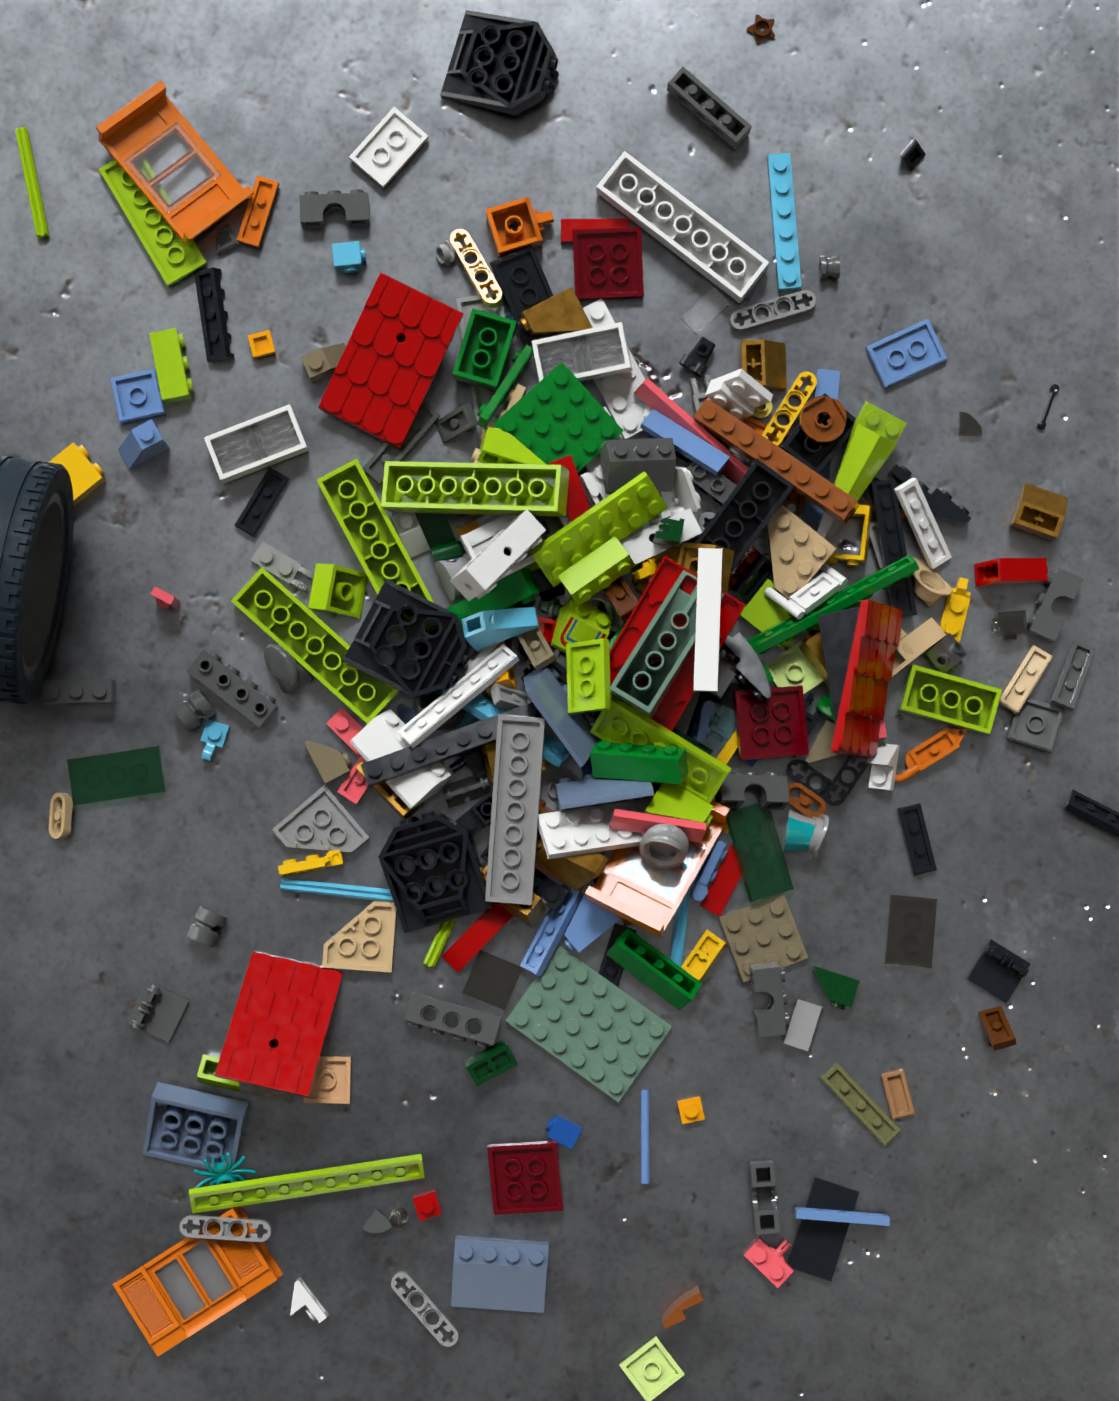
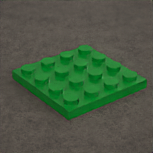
(560, 420)

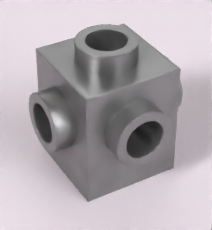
(947, 654)

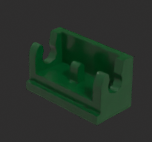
(671, 532)
(490, 1062)

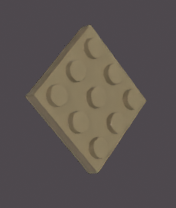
(763, 935)

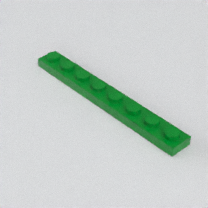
(839, 601)

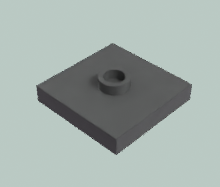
(1036, 725)

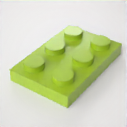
(588, 676)

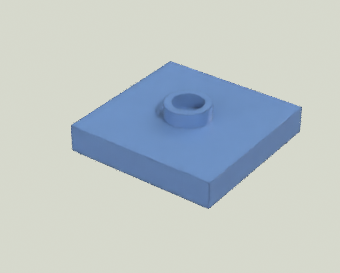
(137, 396)

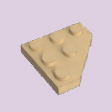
(795, 551)
(365, 941)

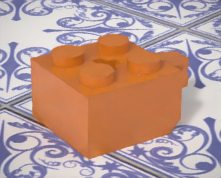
(528, 223)

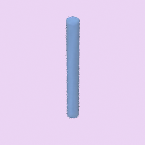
(645, 1136)

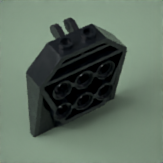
(527, 80)
(434, 669)
(432, 907)

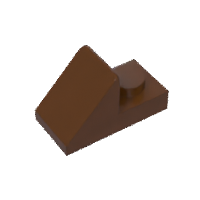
(997, 1028)

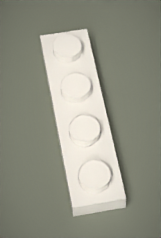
(922, 523)

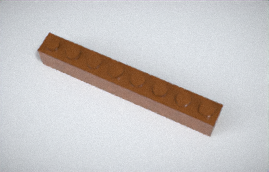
(755, 446)

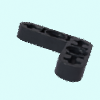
(827, 784)

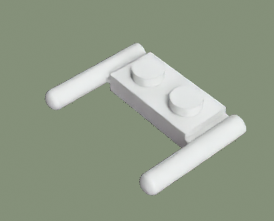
(811, 594)

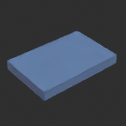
(906, 353)

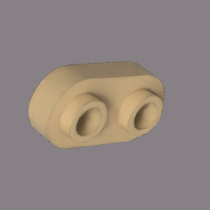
(60, 815)

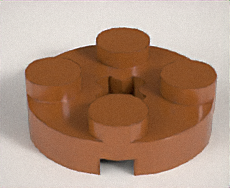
(825, 406)

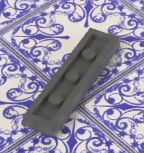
(424, 420)

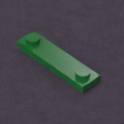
(520, 361)

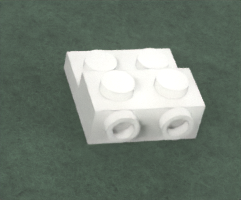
(738, 393)

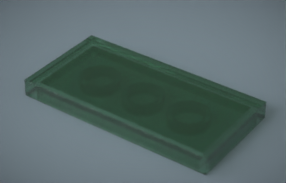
(116, 775)
(759, 852)

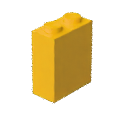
(83, 474)

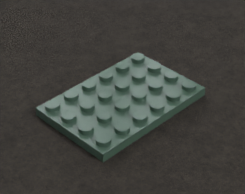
(588, 1024)

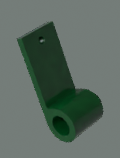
(440, 536)

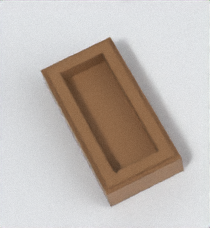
(897, 1094)

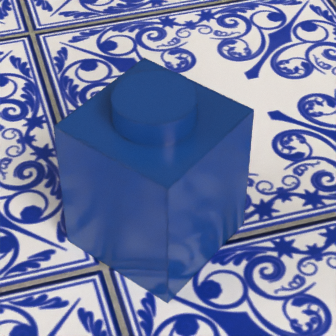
(563, 1130)

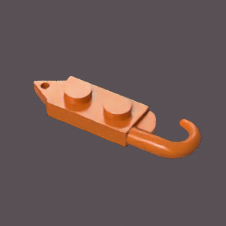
(930, 752)

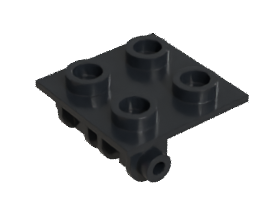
(999, 971)

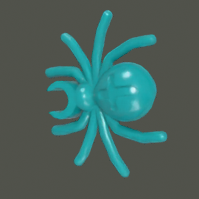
(221, 1172)

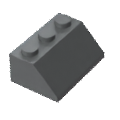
(629, 458)

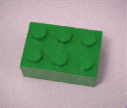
(484, 349)

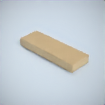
(1025, 679)

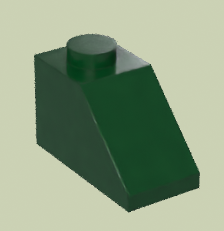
(836, 987)

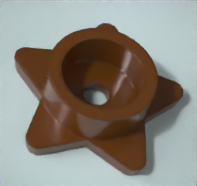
(766, 24)

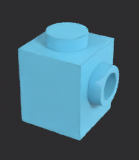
(348, 256)

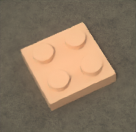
(331, 1081)

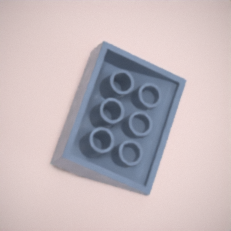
(551, 701)
(599, 791)
(193, 1126)
(499, 1274)

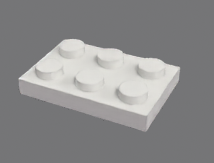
(388, 147)

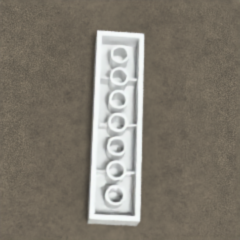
(682, 227)

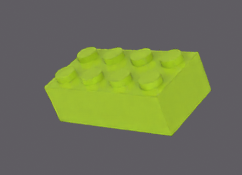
(949, 700)

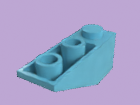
(498, 625)

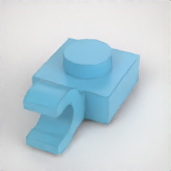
(214, 736)

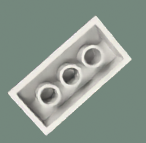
(382, 738)

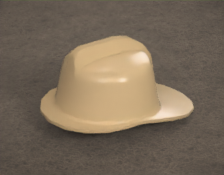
(929, 584)

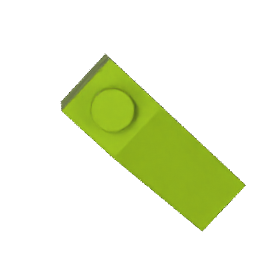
(503, 448)

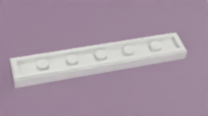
(708, 620)
(458, 696)

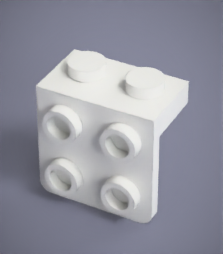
(682, 494)

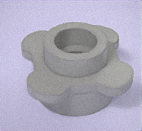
(445, 253)

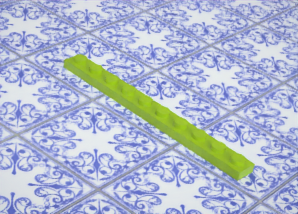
(306, 1183)

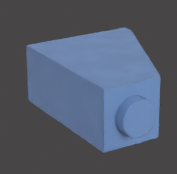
(142, 444)
(588, 924)

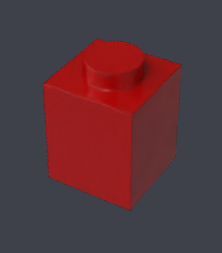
(427, 1204)

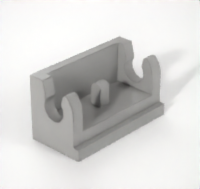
(804, 1025)

